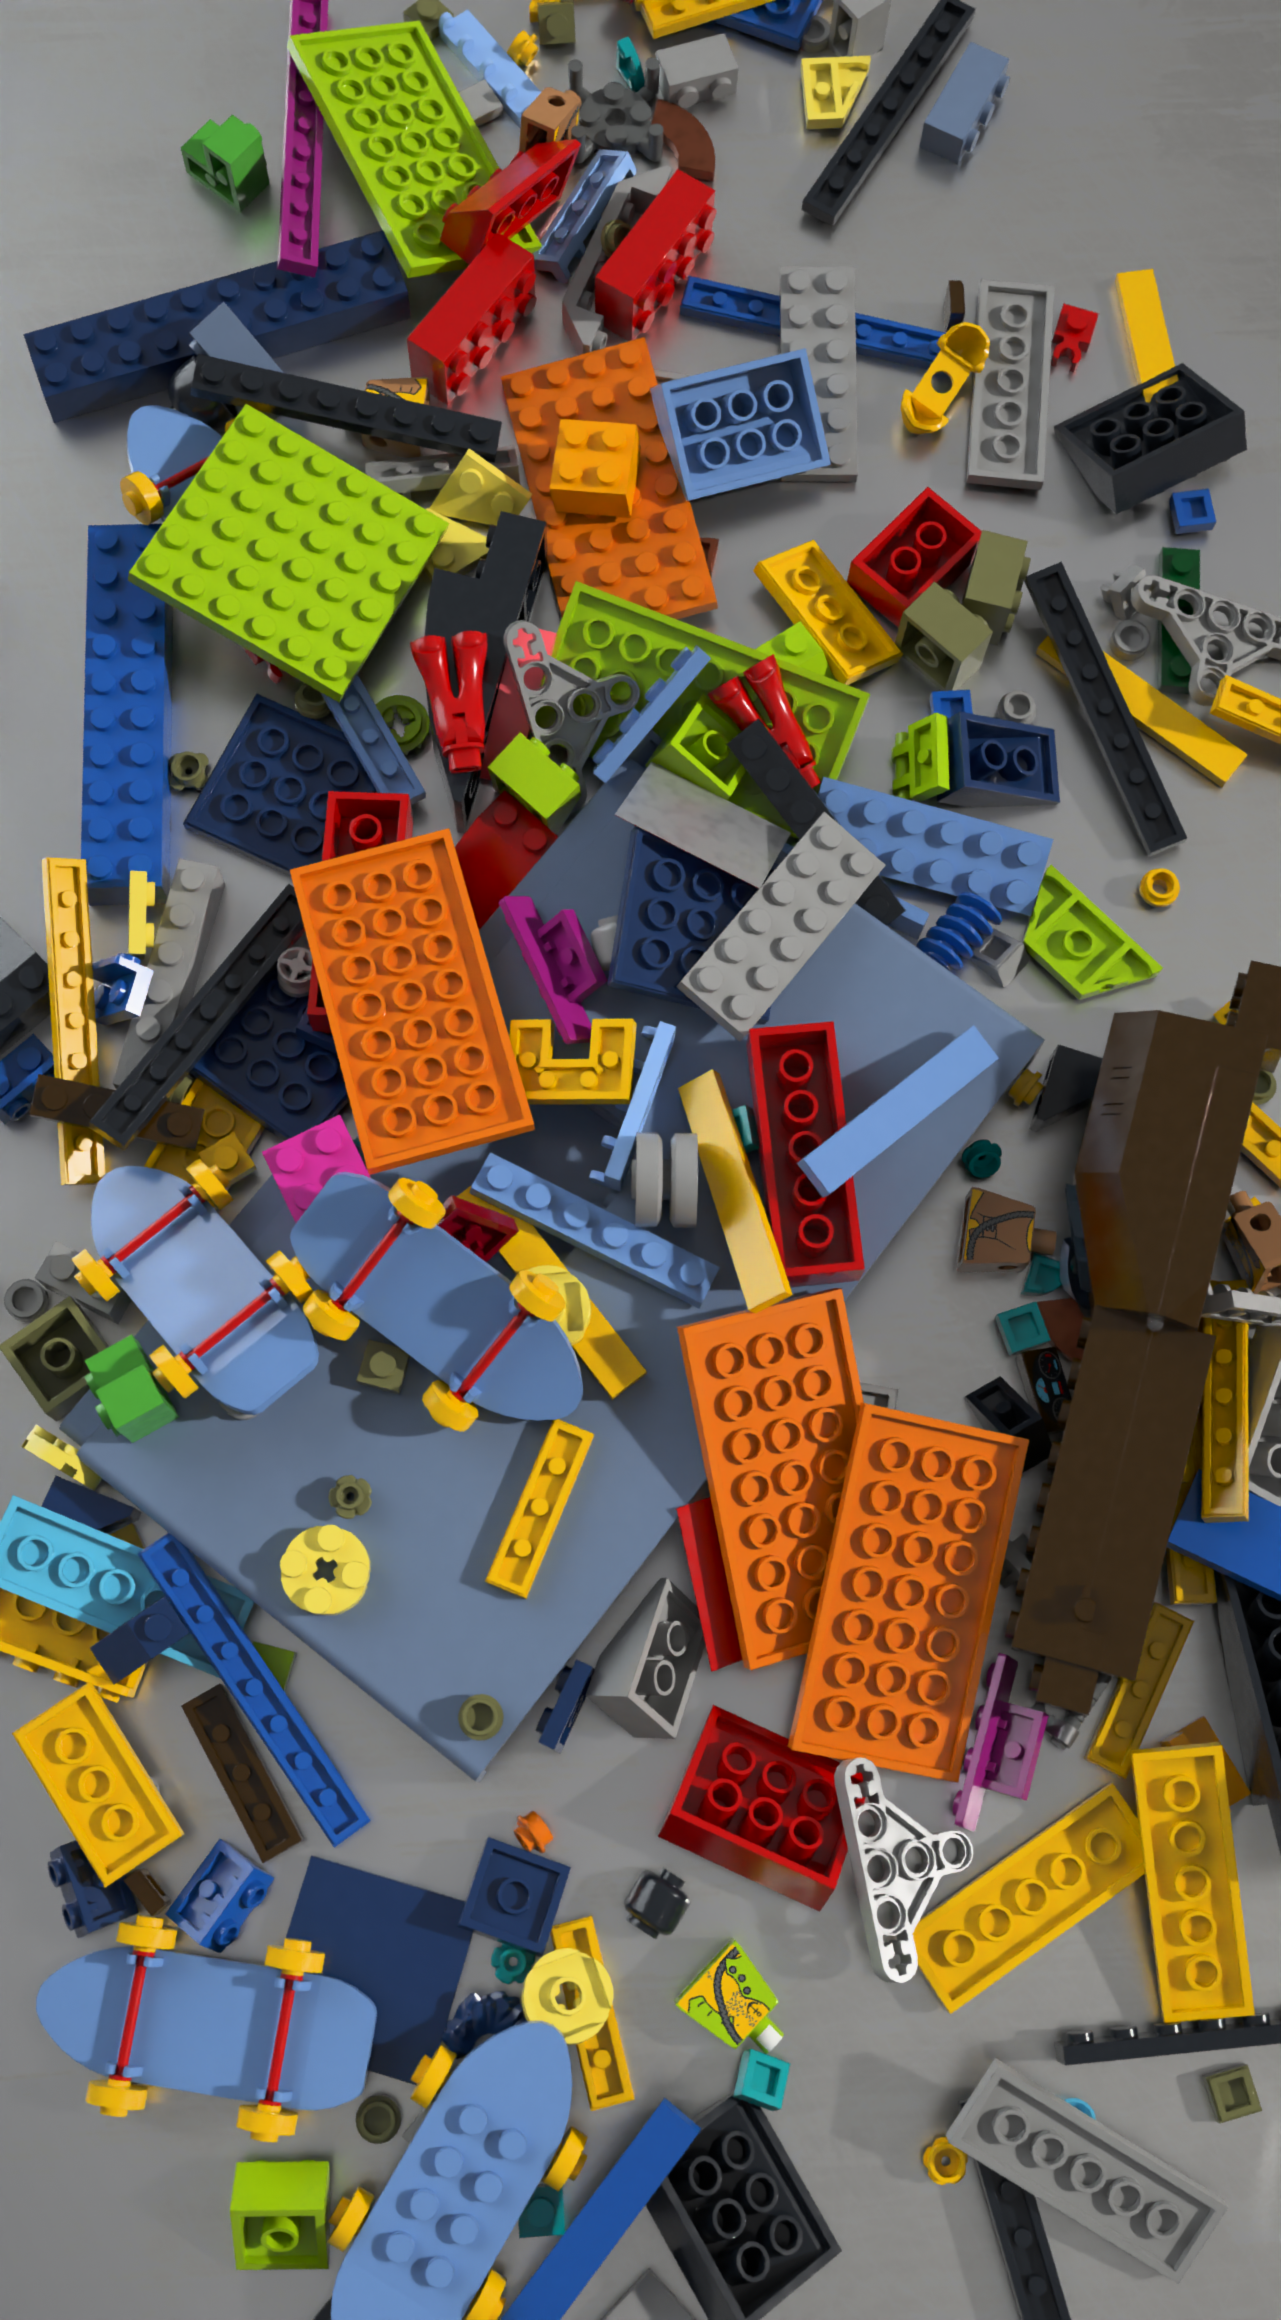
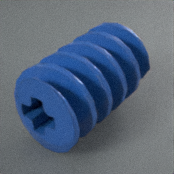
(958, 929)

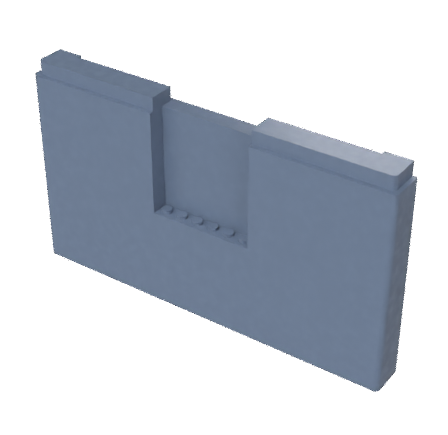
(445, 1496)

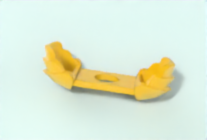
(962, 351)

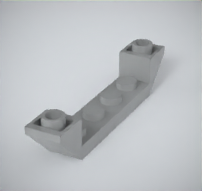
(629, 196)

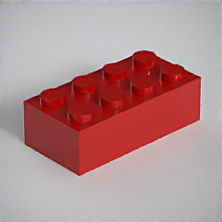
(655, 256)
(473, 318)

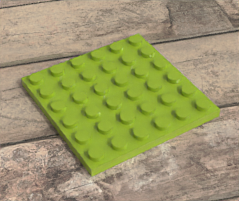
(289, 552)

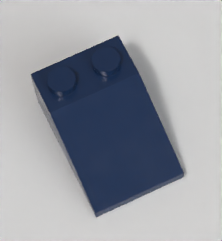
(1000, 763)

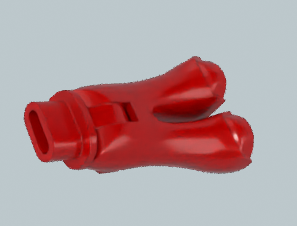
(768, 685)
(457, 720)

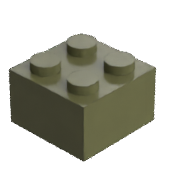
(996, 581)
(943, 638)
(52, 1356)

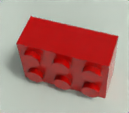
(915, 550)

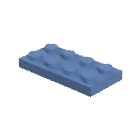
(636, 724)

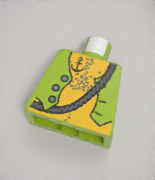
(732, 2000)

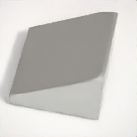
(1001, 957)

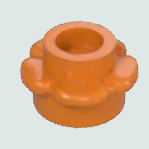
(532, 1832)

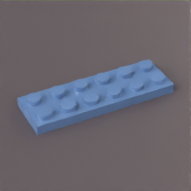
(942, 846)

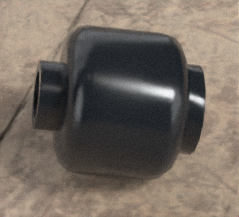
(657, 1903)

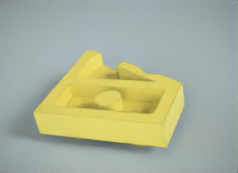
(831, 88)
(479, 492)
(458, 549)
(140, 895)

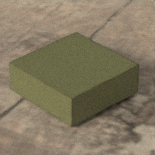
(1231, 2093)

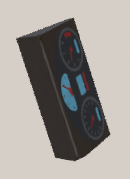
(1044, 1384)

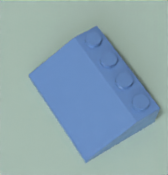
(741, 424)

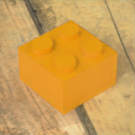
(595, 468)

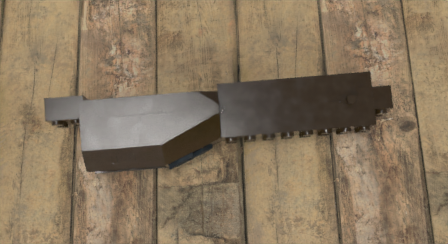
(1145, 1246)

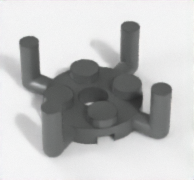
(620, 103)

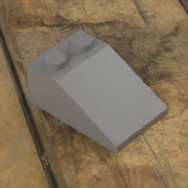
(651, 1664)

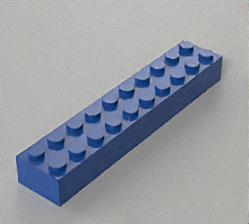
(125, 721)

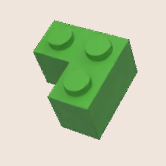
(228, 161)
(128, 1392)

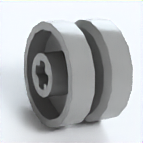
(665, 1179)

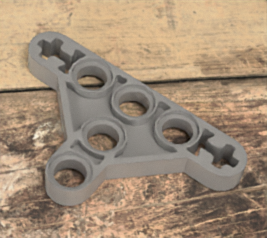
(1198, 630)
(559, 690)
(899, 1887)

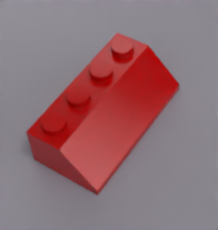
(509, 198)

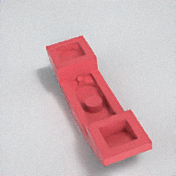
(508, 712)

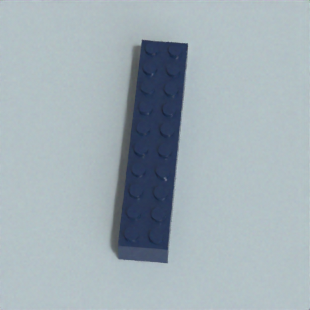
(141, 344)

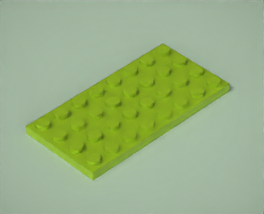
(400, 133)
(614, 636)

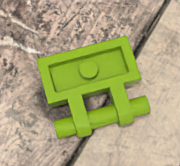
(922, 759)

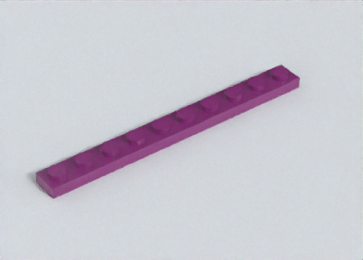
(301, 154)

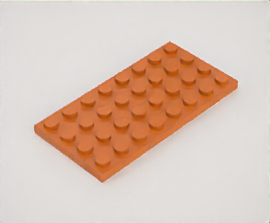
(642, 558)
(411, 1001)
(775, 1437)
(908, 1593)

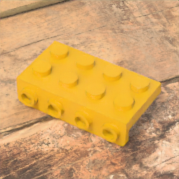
(57, 1642)

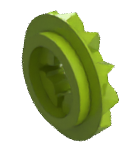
(411, 713)

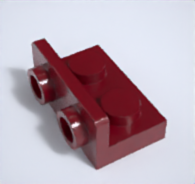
(477, 1227)

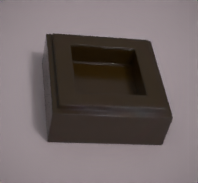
(954, 304)
(148, 1891)

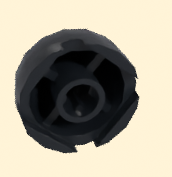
(207, 411)

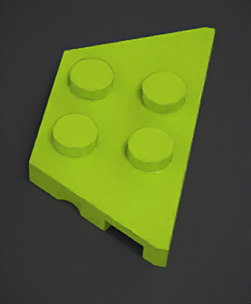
(1081, 942)

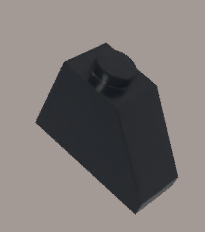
(1067, 1086)
(1006, 1412)

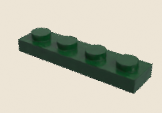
(1173, 669)

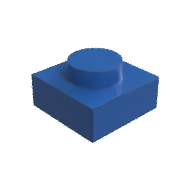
(1192, 511)
(950, 702)

